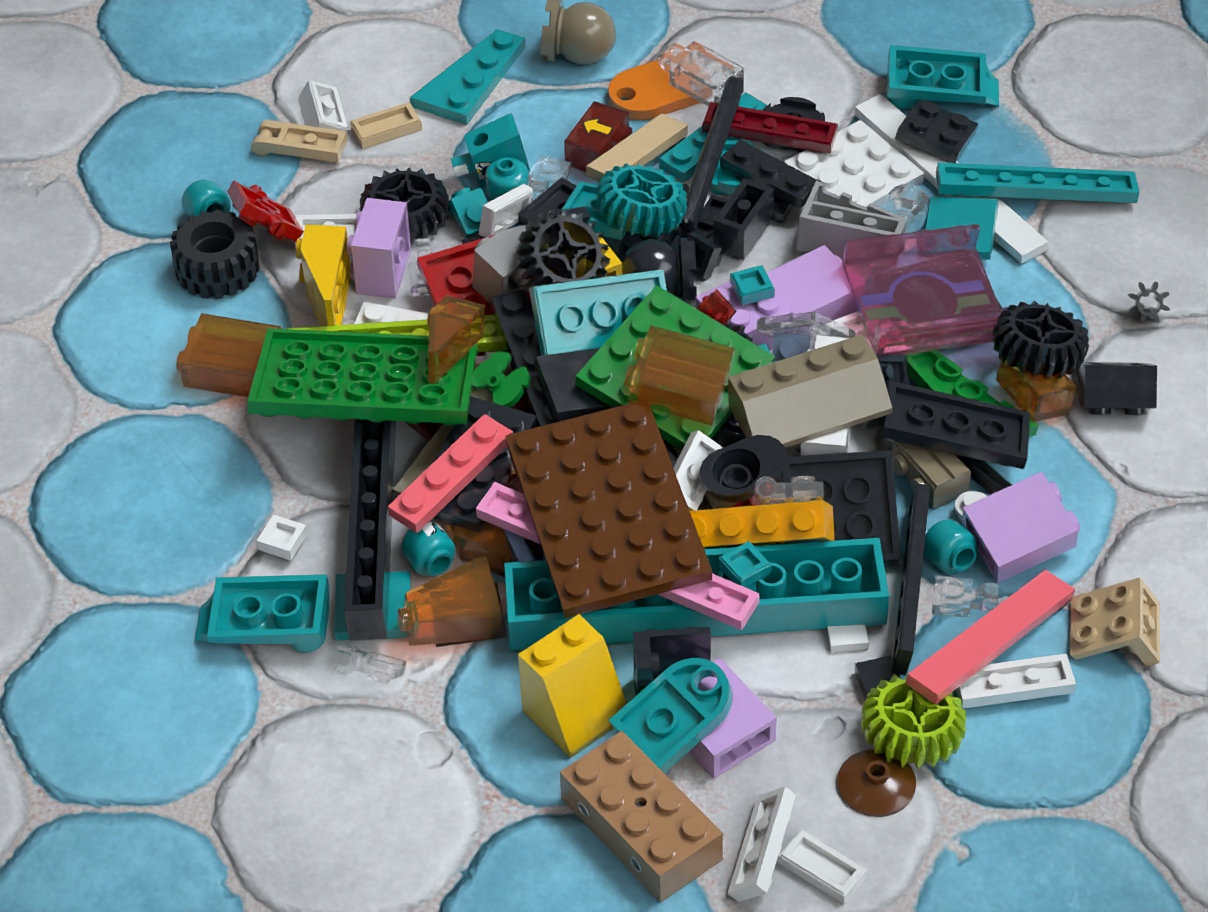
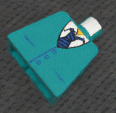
(488, 144)

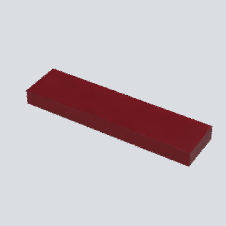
(778, 129)

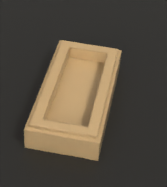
(385, 125)

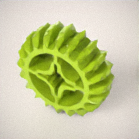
(910, 725)

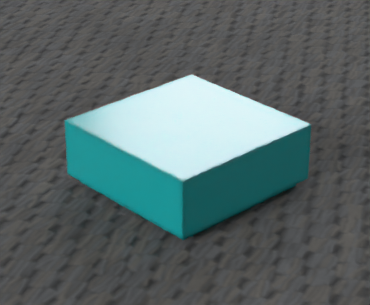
(752, 285)
(744, 565)

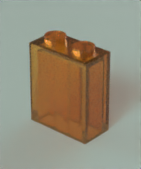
(222, 354)
(679, 374)

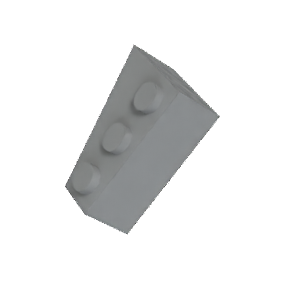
(836, 219)

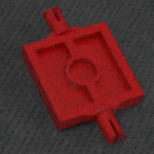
(257, 208)

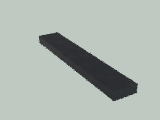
(910, 580)

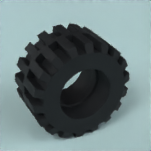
(214, 254)

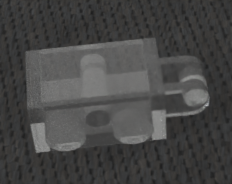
(698, 71)

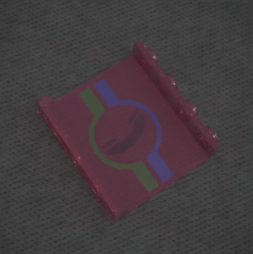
(922, 290)

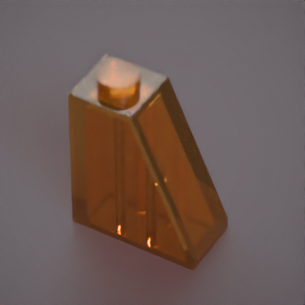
(452, 607)

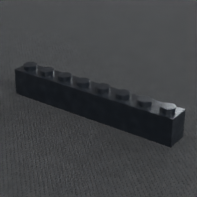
(370, 530)

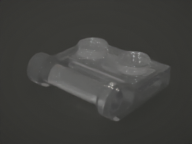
(800, 490)

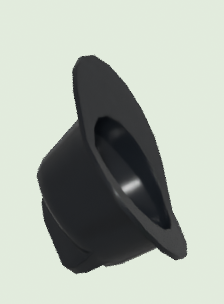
(736, 468)

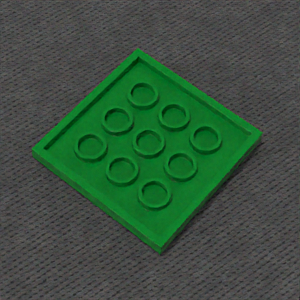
(607, 369)

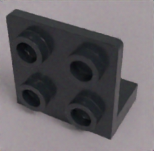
(659, 649)

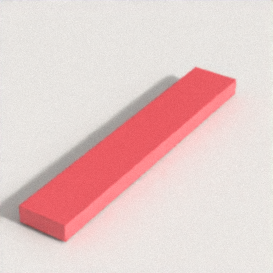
(989, 637)

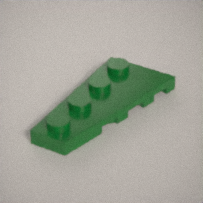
(938, 373)

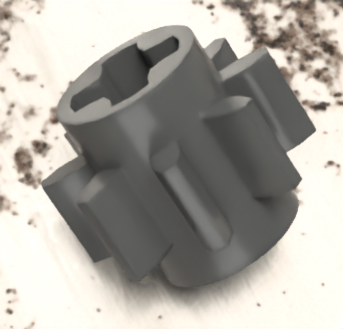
(1152, 311)

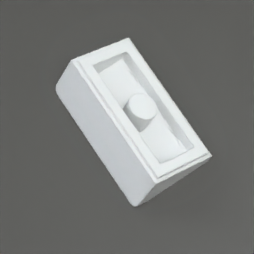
(322, 106)

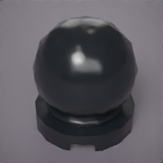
(675, 262)

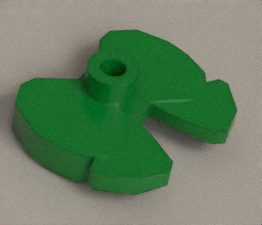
(507, 389)

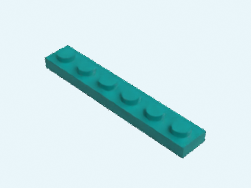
(1037, 182)

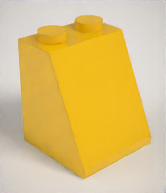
(570, 685)

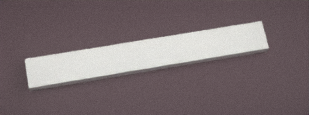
(1011, 230)

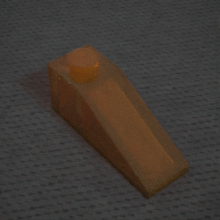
(453, 331)

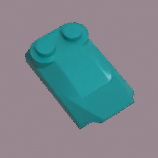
(938, 76)
(267, 611)

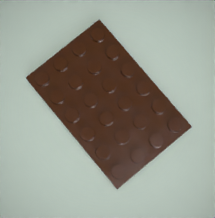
(607, 508)

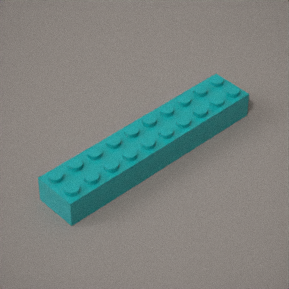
(807, 590)

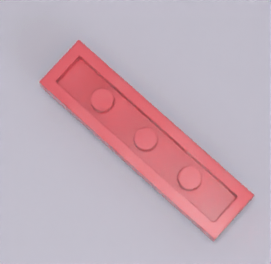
(449, 474)

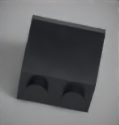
(1117, 386)

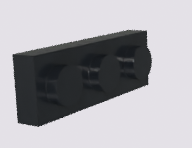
(755, 165)

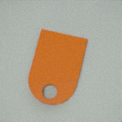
(650, 92)

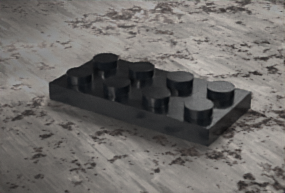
(957, 425)
(462, 508)

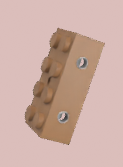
(641, 816)

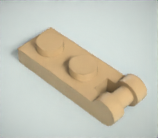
(299, 141)

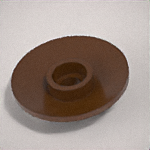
(874, 794)

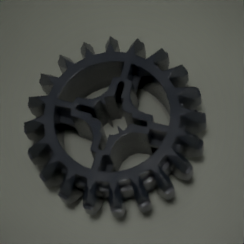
(424, 195)
(562, 232)
(1040, 339)

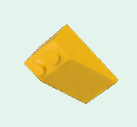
(325, 271)

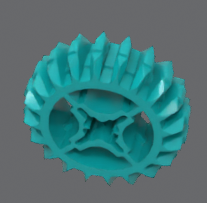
(641, 200)

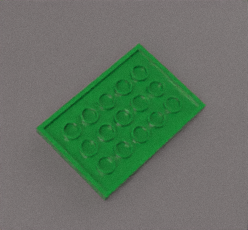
(357, 378)

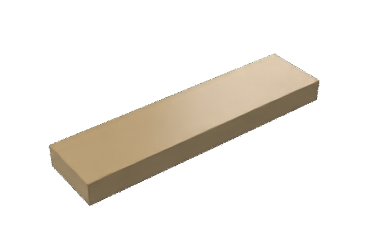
(640, 146)

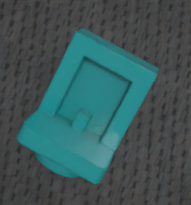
(467, 209)

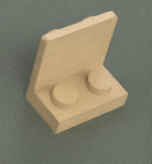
(1115, 619)

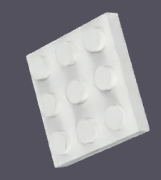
(859, 166)

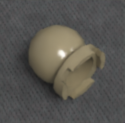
(579, 33)

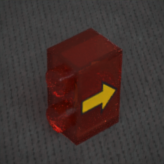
(595, 134)

